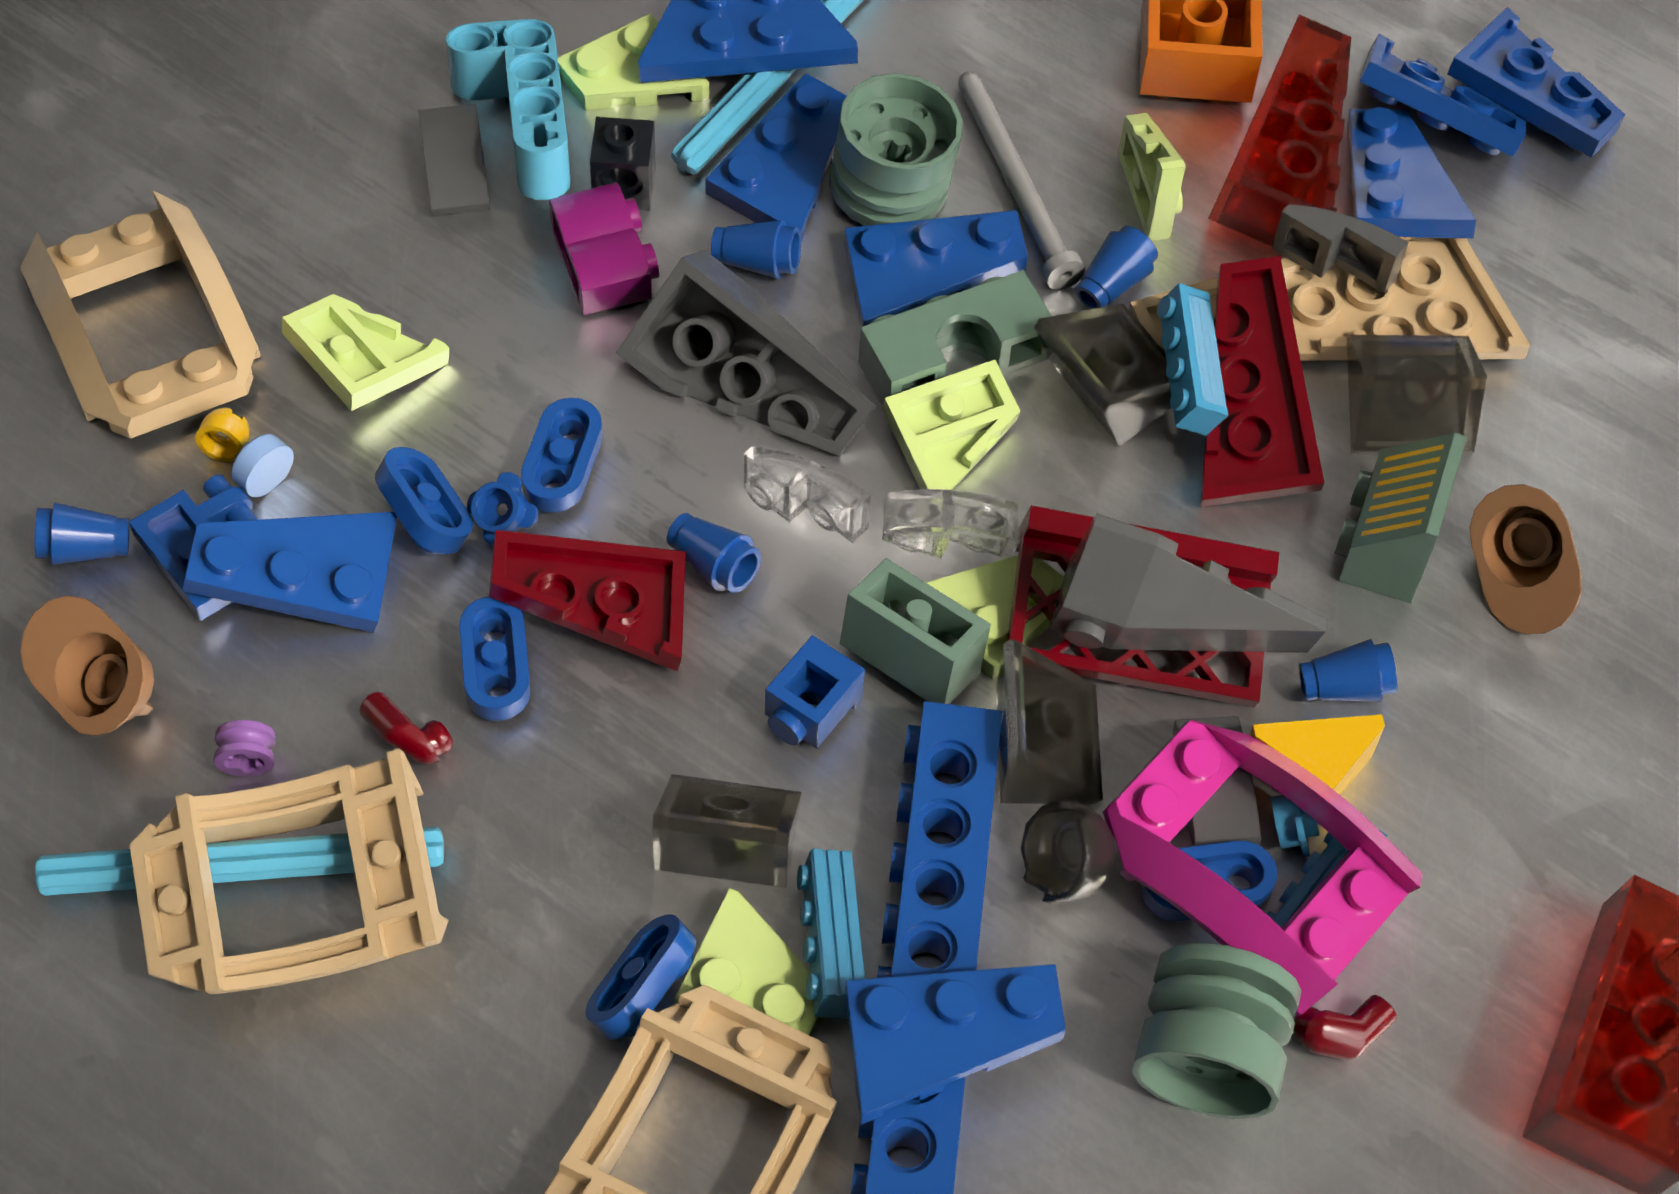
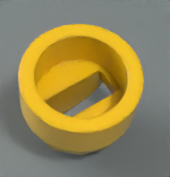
(216, 445)

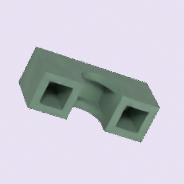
(986, 319)

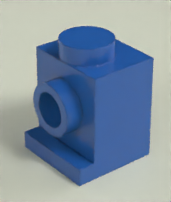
(814, 677)

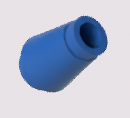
(759, 247)
(1118, 266)
(79, 534)
(715, 552)
(1350, 674)

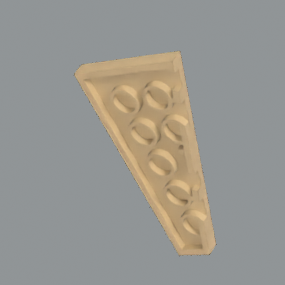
(1435, 293)

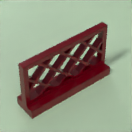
(1054, 537)

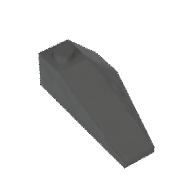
(731, 349)
(1136, 594)

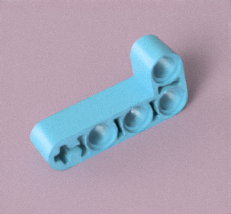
(519, 64)

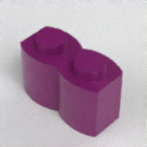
(602, 248)

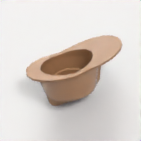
(1526, 559)
(86, 666)

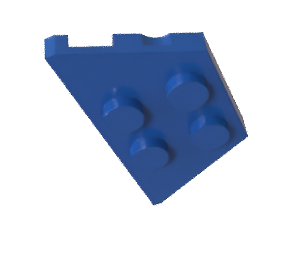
(744, 38)

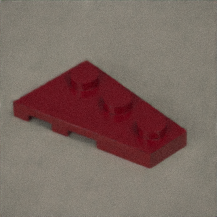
(597, 589)

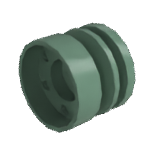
(895, 150)
(1217, 1031)

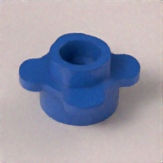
(485, 503)

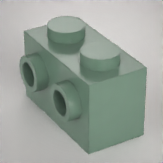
(914, 633)

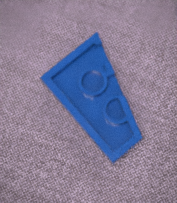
(1422, 88)
(1535, 88)
(783, 158)
(1400, 179)
(914, 261)
(297, 565)
(940, 1027)

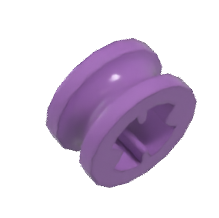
(244, 748)

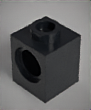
(626, 155)

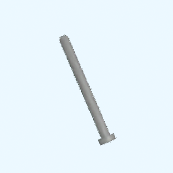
(1061, 266)

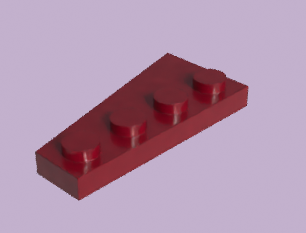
(1269, 432)

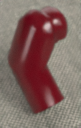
(398, 730)
(1341, 1034)

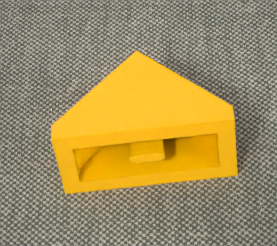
(1325, 747)

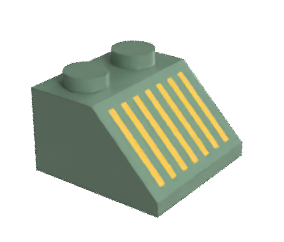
(1399, 515)

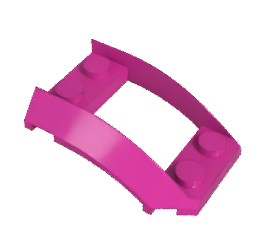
(1332, 920)

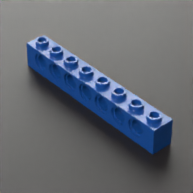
(965, 745)

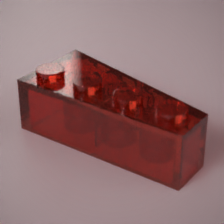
(1292, 137)
(1616, 1057)

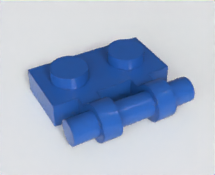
(169, 530)

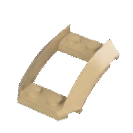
(119, 252)
(387, 857)
(730, 1042)

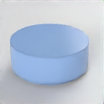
(262, 465)

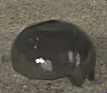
(1067, 851)

